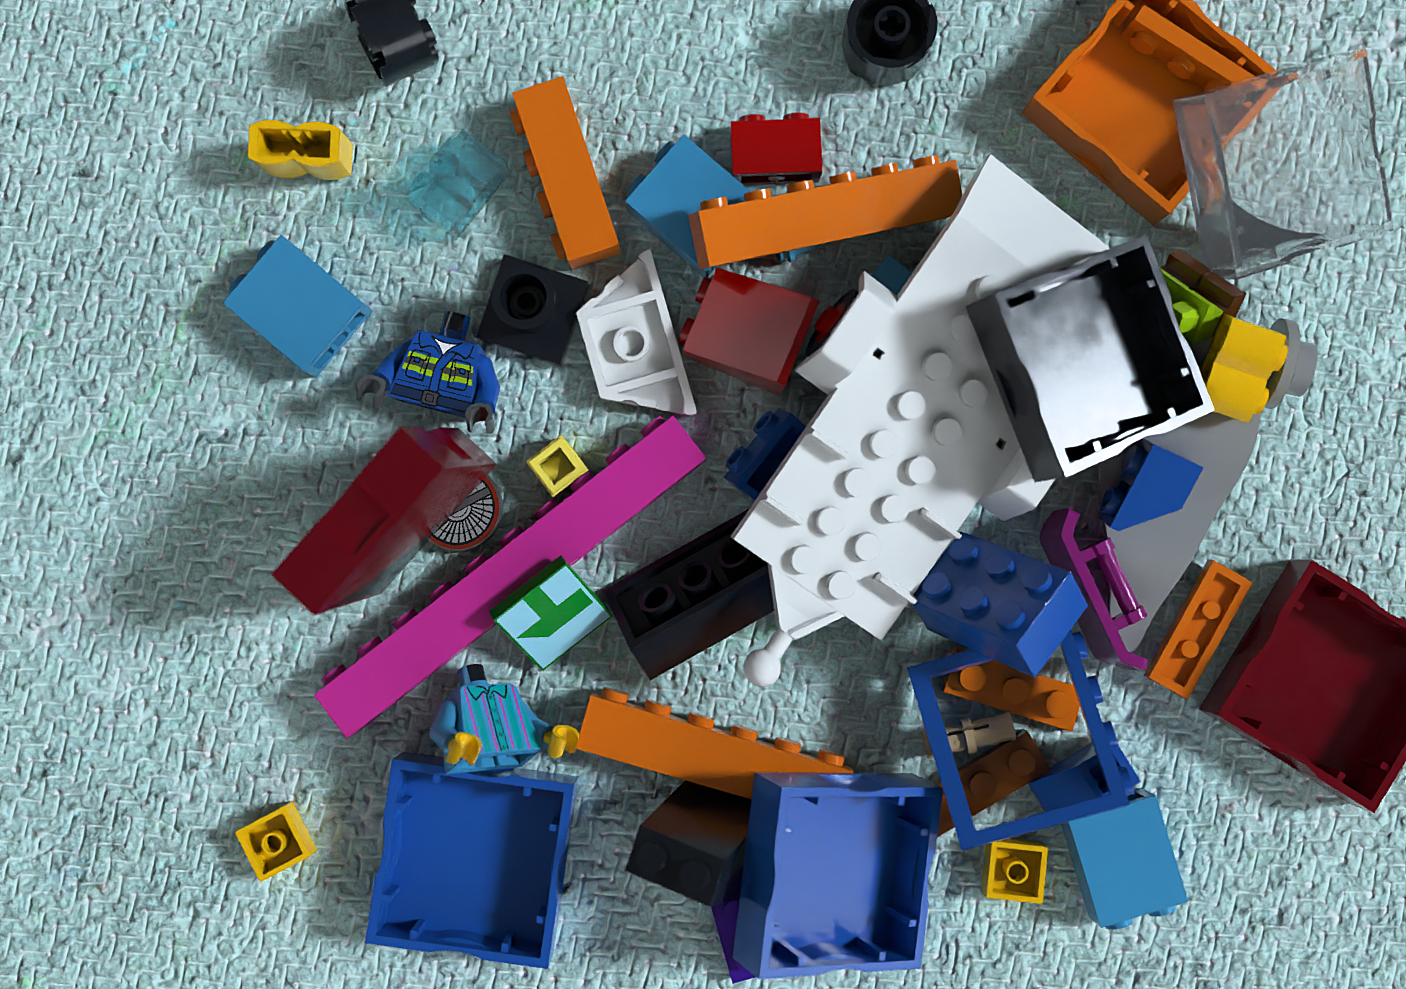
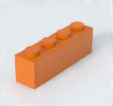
(566, 173)

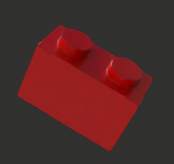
(776, 149)

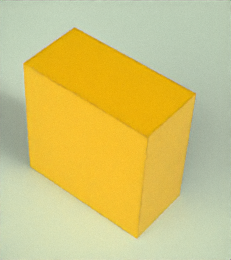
(276, 841)
(1015, 870)

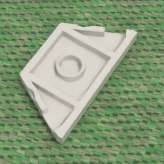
(635, 343)

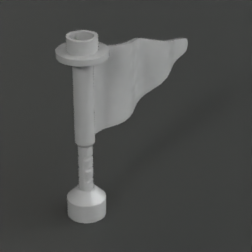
(1162, 548)

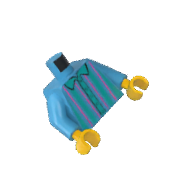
(493, 727)

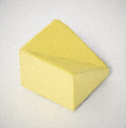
(557, 466)

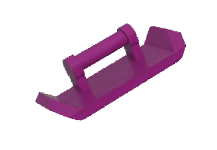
(1095, 622)

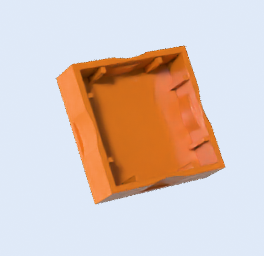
(1118, 108)

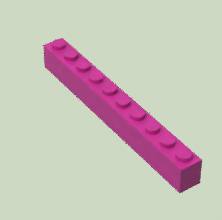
(461, 611)

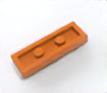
(1181, 52)
(1198, 629)
(1016, 692)

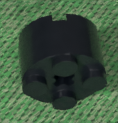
(393, 37)
(883, 57)

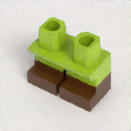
(1198, 296)

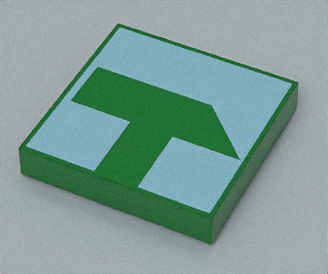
(550, 613)

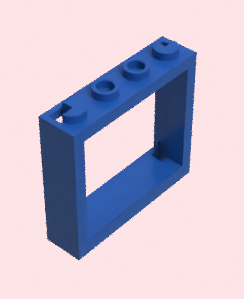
(1101, 735)

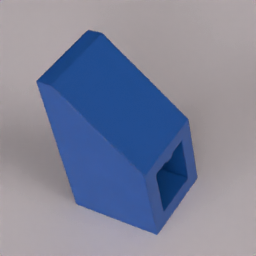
(1149, 487)
(1076, 779)

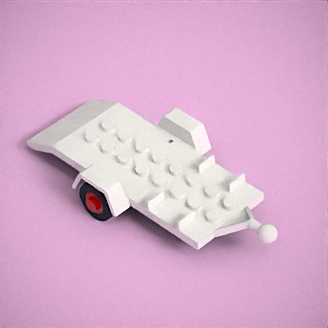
(904, 431)

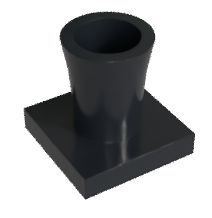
(546, 328)

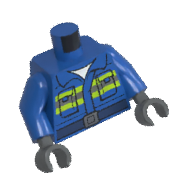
(438, 374)

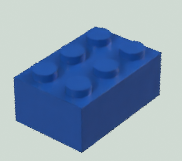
(999, 603)

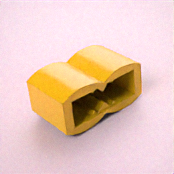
(300, 150)
(1240, 365)

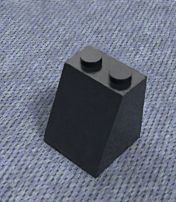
(694, 844)

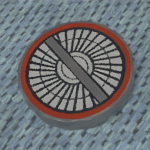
(473, 520)

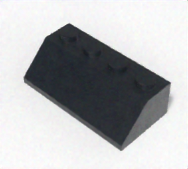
(691, 599)

